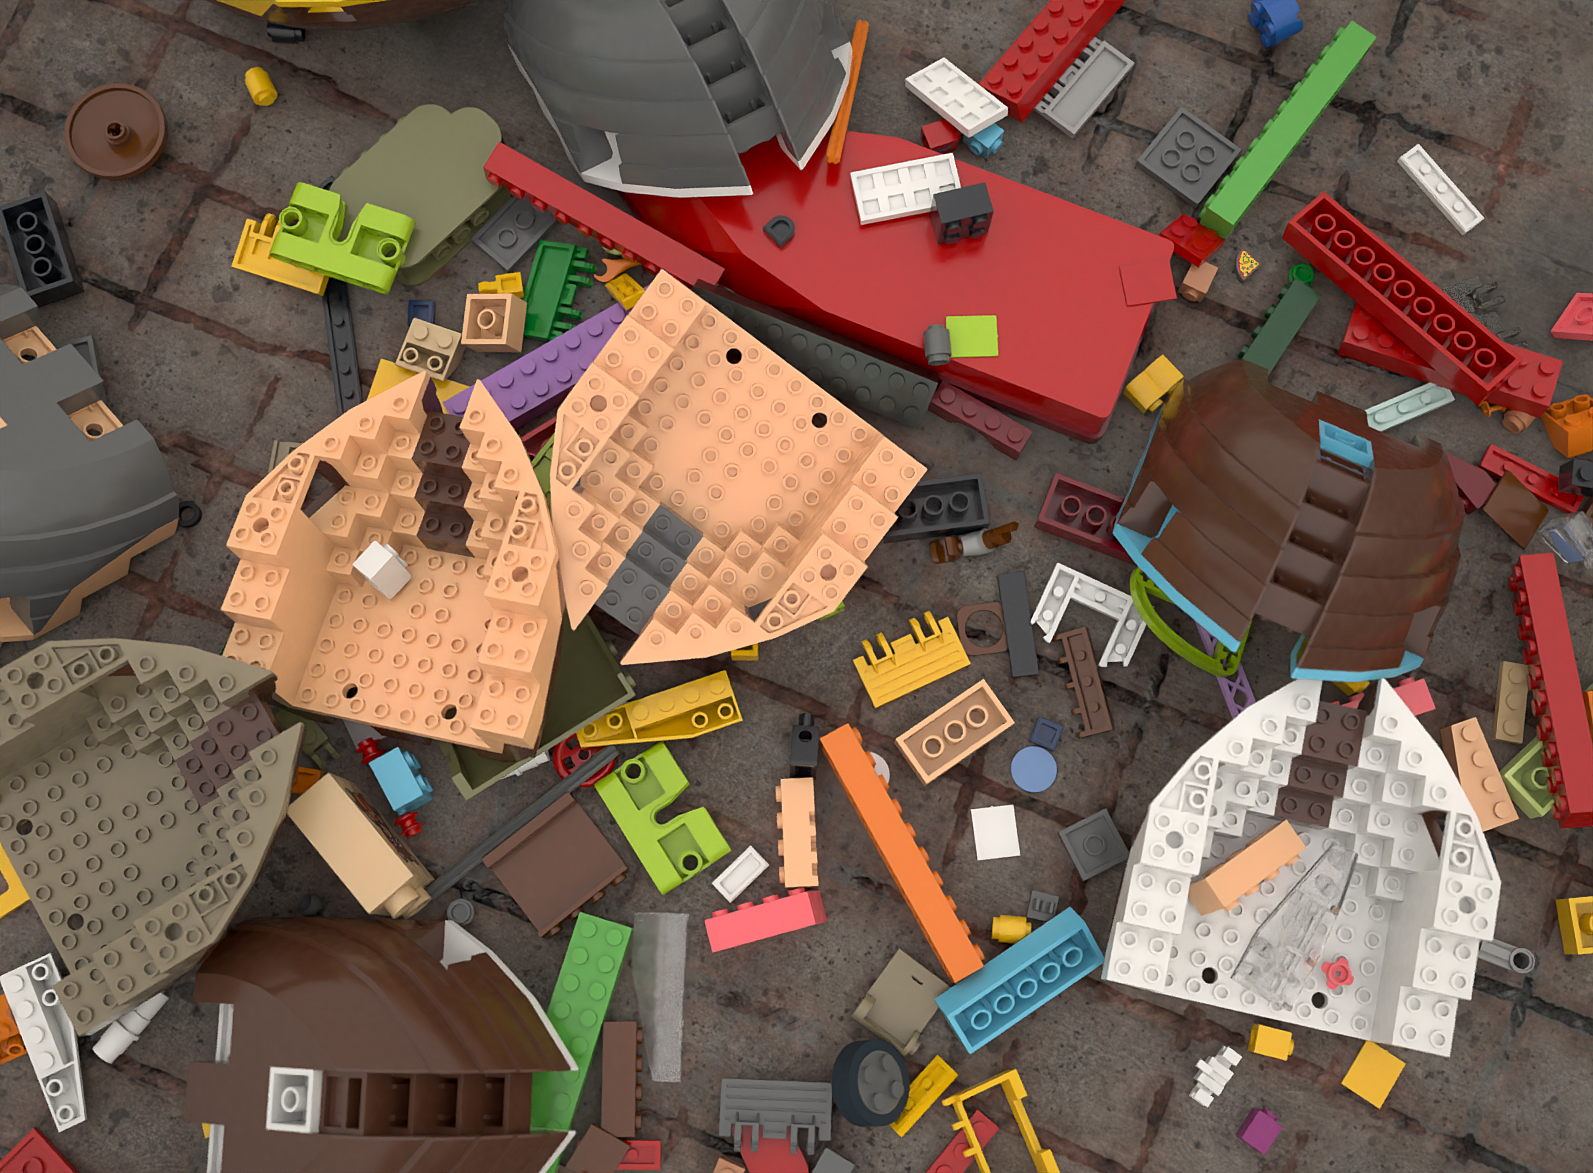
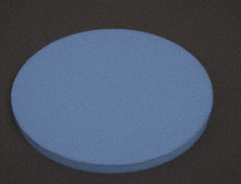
(1033, 769)

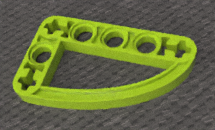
(1210, 664)

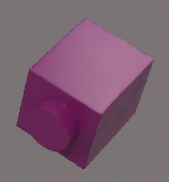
(1259, 1130)

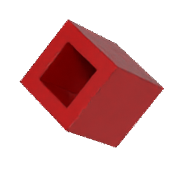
(940, 136)

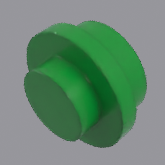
(1302, 273)

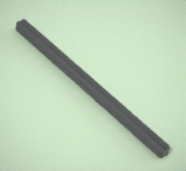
(568, 784)

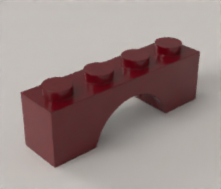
(959, 407)

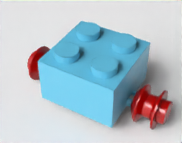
(400, 781)

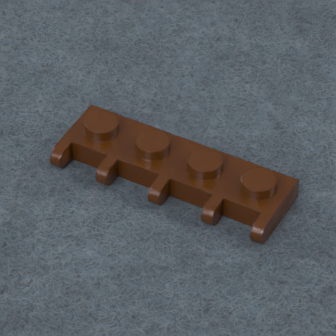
(1086, 681)

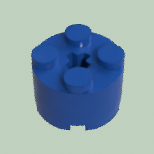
(1275, 20)

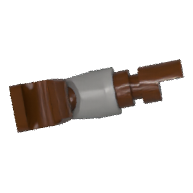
(971, 544)

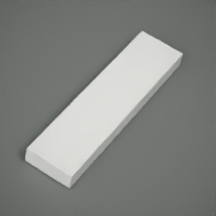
(1440, 189)

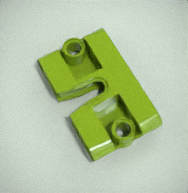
(357, 259)
(635, 808)

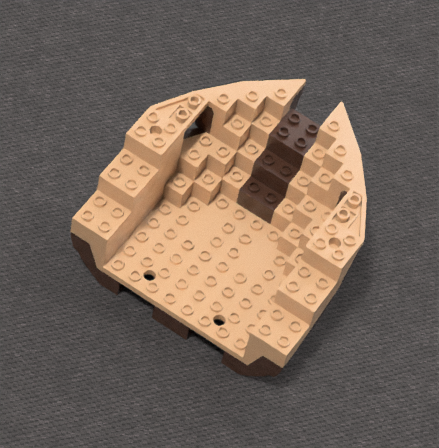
(484, 591)

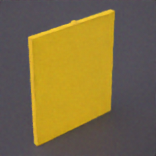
(1373, 1073)

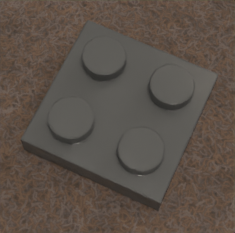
(1093, 844)

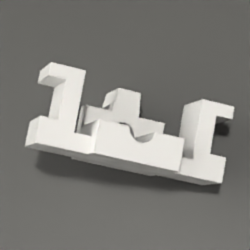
(1213, 1075)

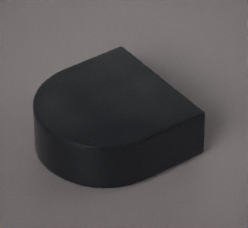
(780, 230)

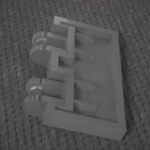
(775, 1107)

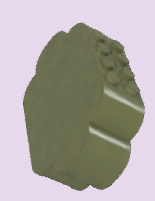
(435, 176)

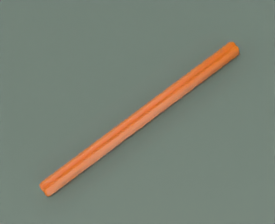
(841, 121)

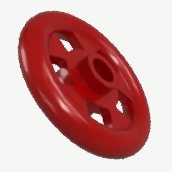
(562, 752)

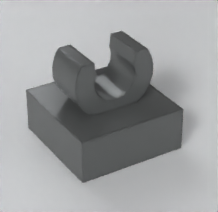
(1042, 906)

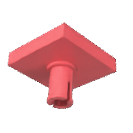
(1576, 320)

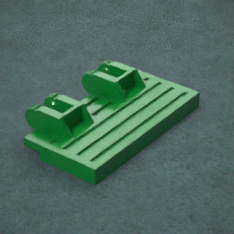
(552, 285)

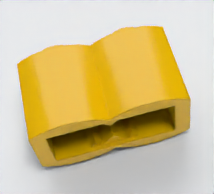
(1153, 385)

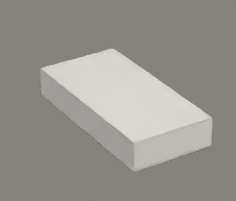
(740, 874)

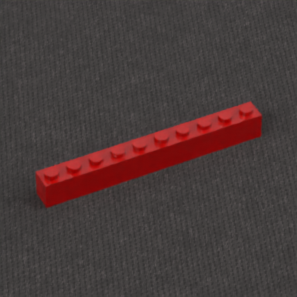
(597, 218)

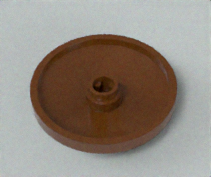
(116, 131)

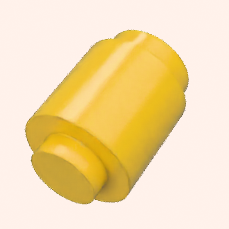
(260, 86)
(1010, 928)

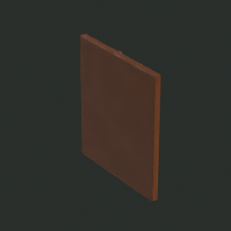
(597, 1152)

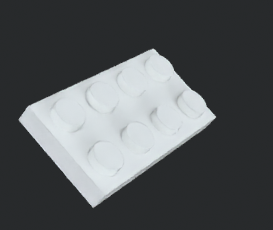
(956, 97)
(902, 187)

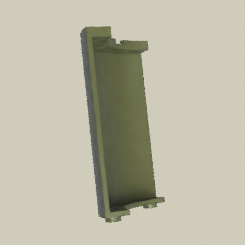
(584, 690)

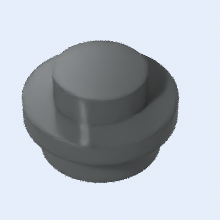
(461, 912)

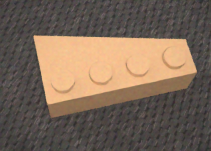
(1477, 773)

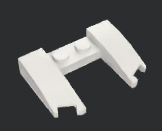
(1070, 584)

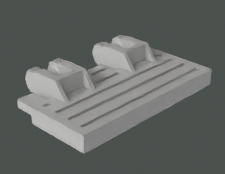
(1084, 87)

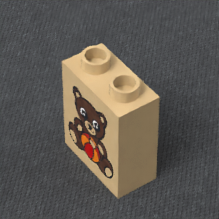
(362, 847)

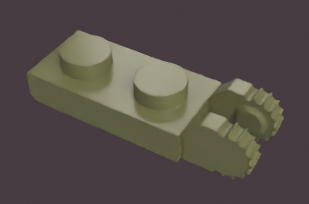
(314, 739)

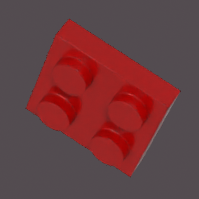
(1192, 240)

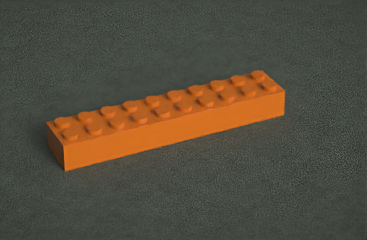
(900, 853)

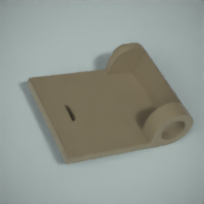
(898, 1005)

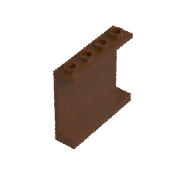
(556, 865)

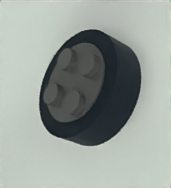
(870, 1083)

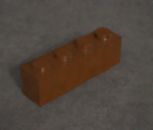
(620, 1078)

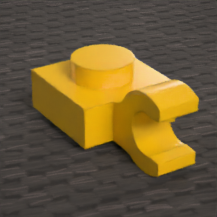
(504, 284)

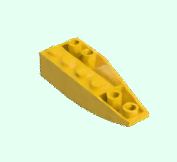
(667, 715)

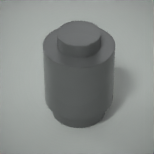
(937, 345)

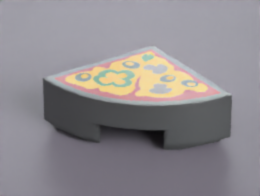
(1245, 265)

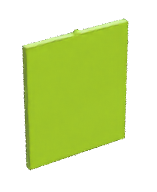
(973, 336)

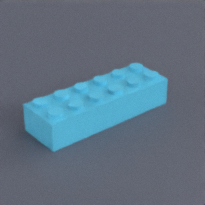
(1020, 980)

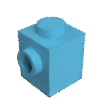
(986, 141)

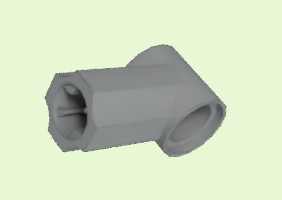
(1502, 956)

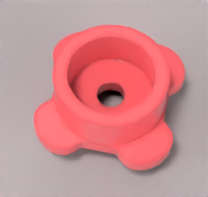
(1345, 976)

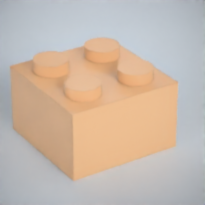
(494, 323)

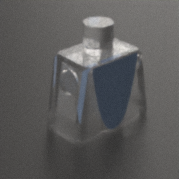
(1570, 538)

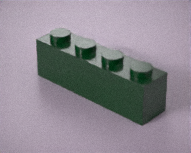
(1281, 325)

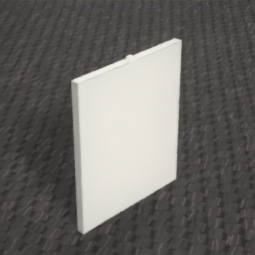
(995, 832)

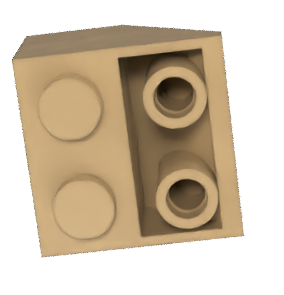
(431, 350)

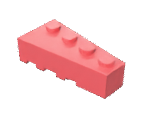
(765, 920)

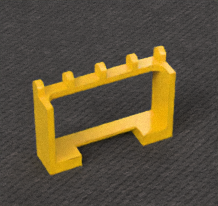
(1014, 1092)

